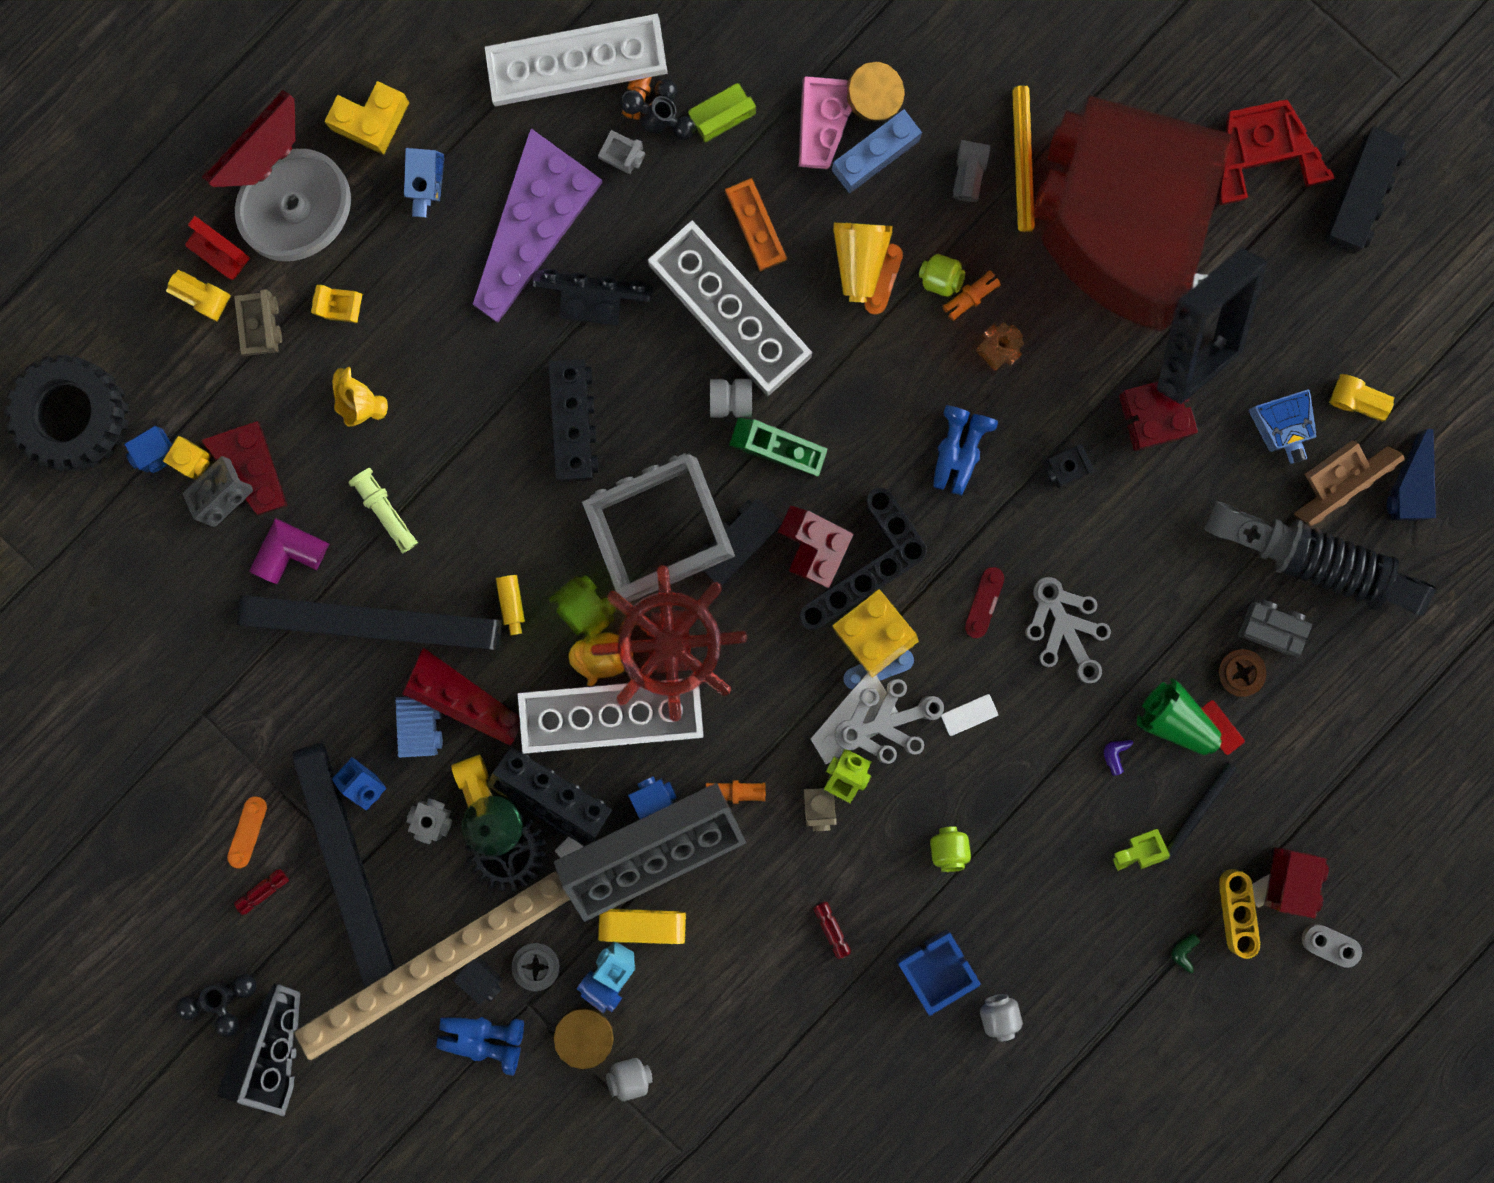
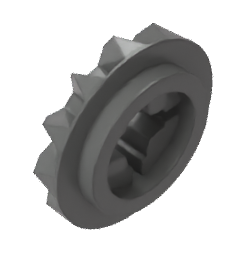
(525, 976)

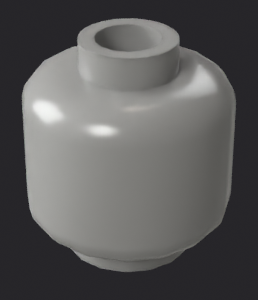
(1001, 1017)
(629, 1079)

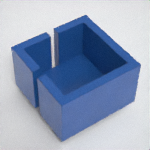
(937, 972)

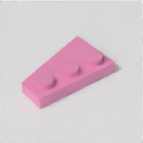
(822, 120)

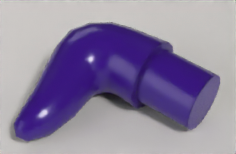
(1112, 757)

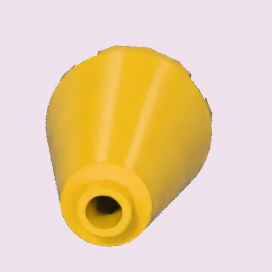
(860, 257)

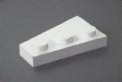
(824, 738)

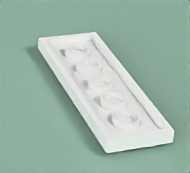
(576, 60)

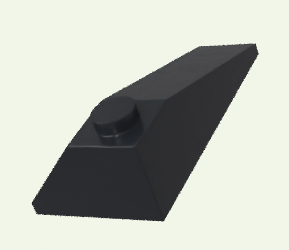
(263, 1060)

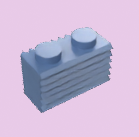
(417, 728)

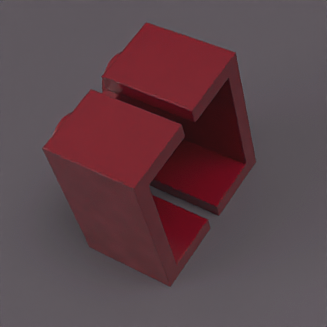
(1158, 417)
(1296, 882)

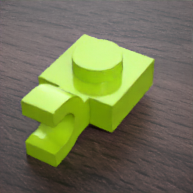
(1145, 849)

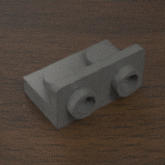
(216, 493)

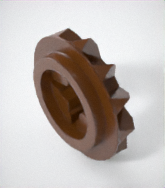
(1255, 677)

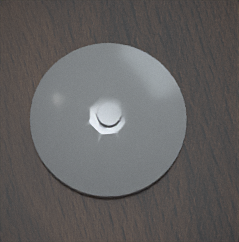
(295, 207)

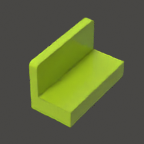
(722, 112)

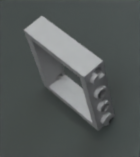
(629, 487)

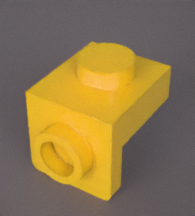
(336, 304)

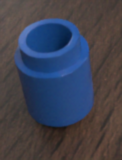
(598, 994)

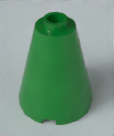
(1179, 719)

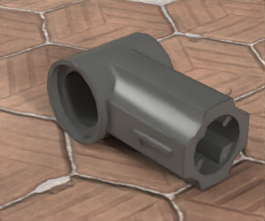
(971, 163)

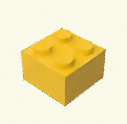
(875, 633)

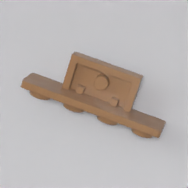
(1343, 477)

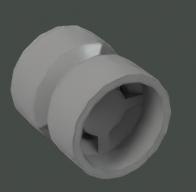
(730, 398)

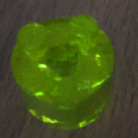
(583, 608)

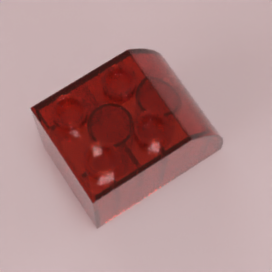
(1130, 206)

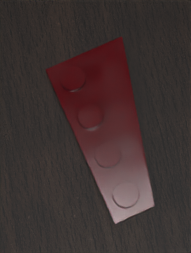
(452, 694)

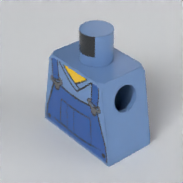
(421, 166)
(1286, 424)

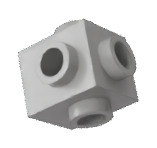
(439, 816)

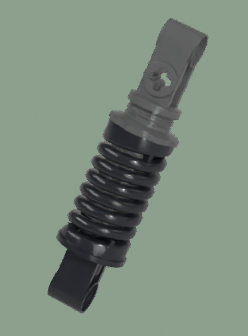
(1324, 559)

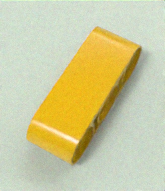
(1248, 925)
(642, 926)

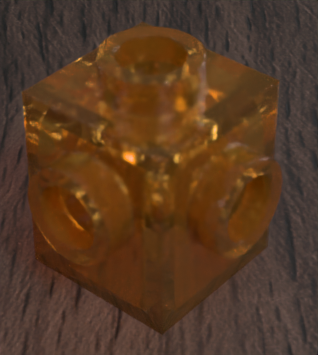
(993, 352)

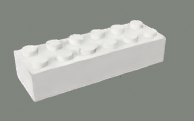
(729, 308)
(595, 719)

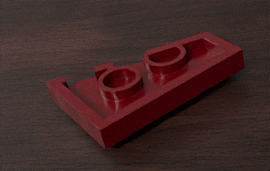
(252, 463)

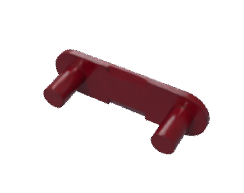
(984, 602)

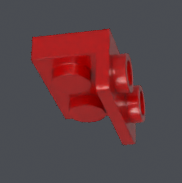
(216, 249)

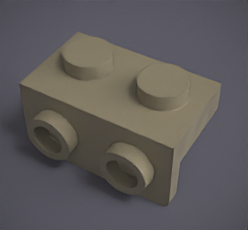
(257, 323)

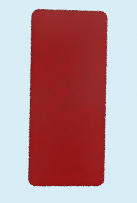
(1230, 736)

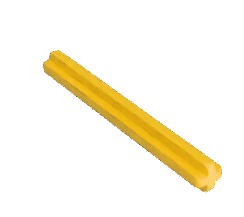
(1023, 158)

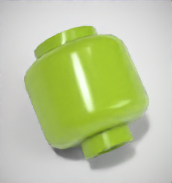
(942, 275)
(950, 849)

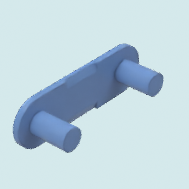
(901, 664)

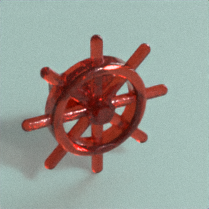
(670, 644)

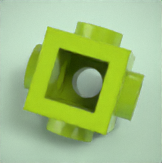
(847, 775)

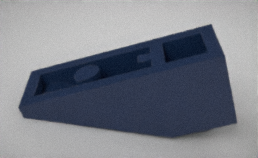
(1414, 488)

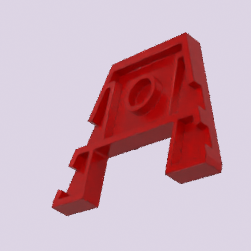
(1263, 137)

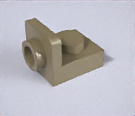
(819, 809)

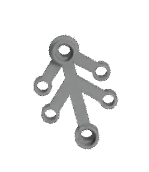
(1065, 625)
(884, 722)

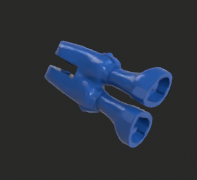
(957, 458)
(472, 1043)

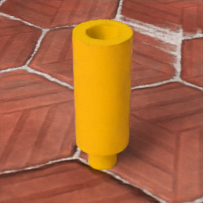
(510, 603)

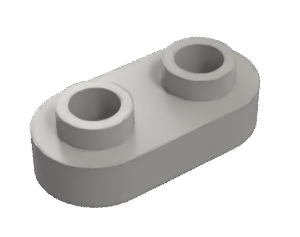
(1333, 945)

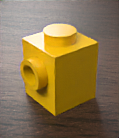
(187, 458)

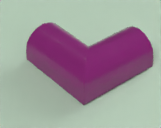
(285, 543)

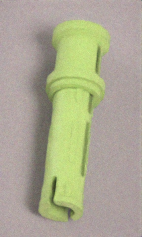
(376, 499)

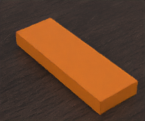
(755, 224)

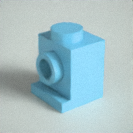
(614, 966)

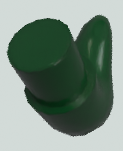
(1181, 949)

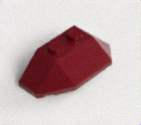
(258, 147)

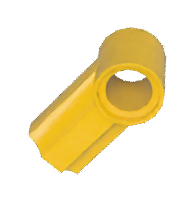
(203, 297)
(1353, 395)
(472, 778)

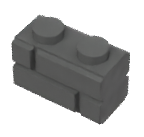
(1275, 629)

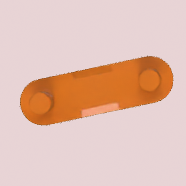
(890, 267)
(247, 832)

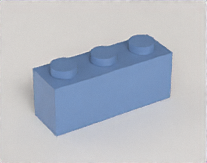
(876, 151)

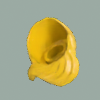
(355, 400)
(595, 666)

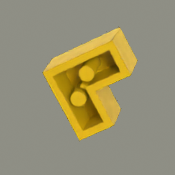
(372, 124)

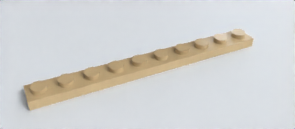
(431, 966)

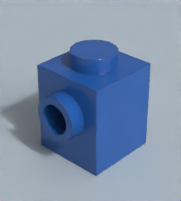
(149, 450)
(359, 783)
(652, 797)

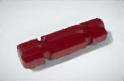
(261, 891)
(832, 930)

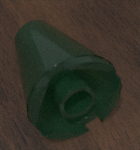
(502, 820)

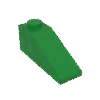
(777, 446)

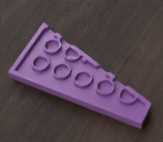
(539, 210)

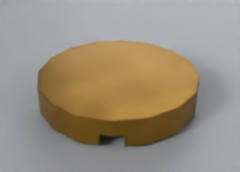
(875, 91)
(583, 1038)

